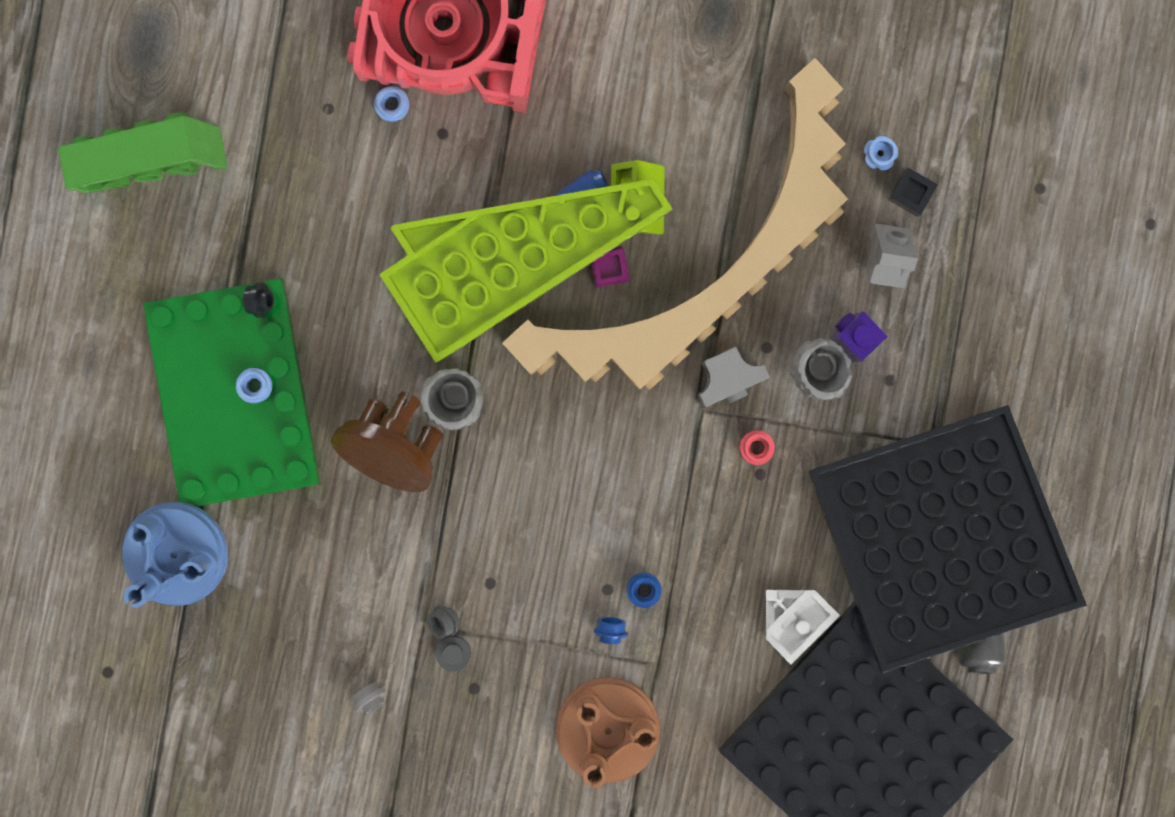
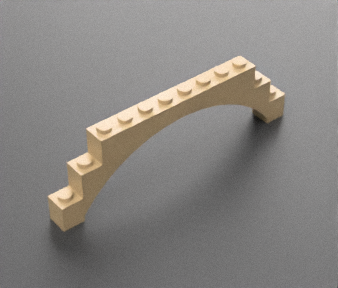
(801, 205)

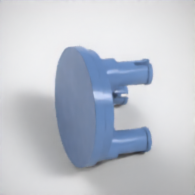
(173, 555)

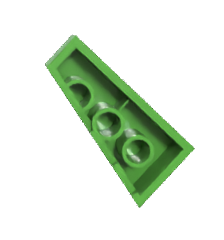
(141, 153)

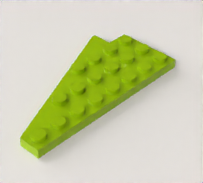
(493, 261)

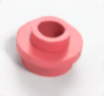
(766, 453)

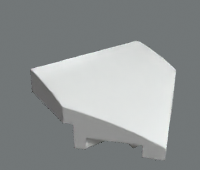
(796, 620)

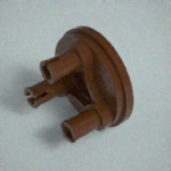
(380, 447)

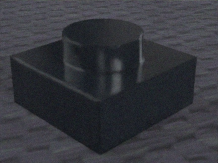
(912, 192)

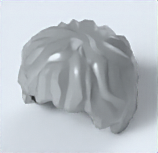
(821, 369)
(452, 399)

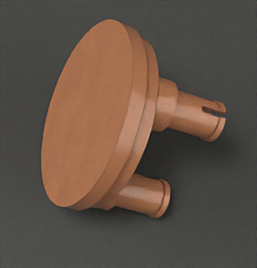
(607, 730)

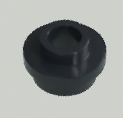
(258, 300)

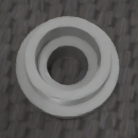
(369, 698)

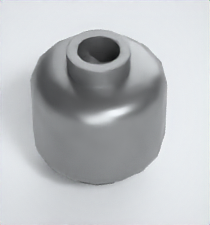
(983, 656)

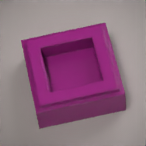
(611, 268)

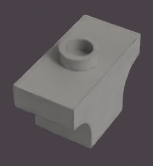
(891, 256)
(729, 377)

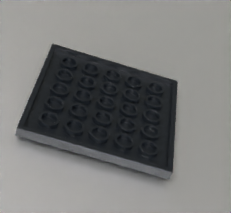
(946, 539)
(863, 740)

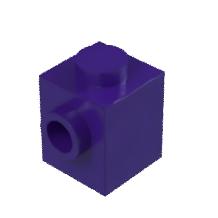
(858, 335)

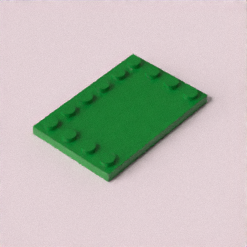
(214, 437)

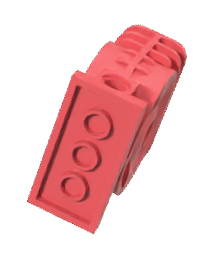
(383, 57)

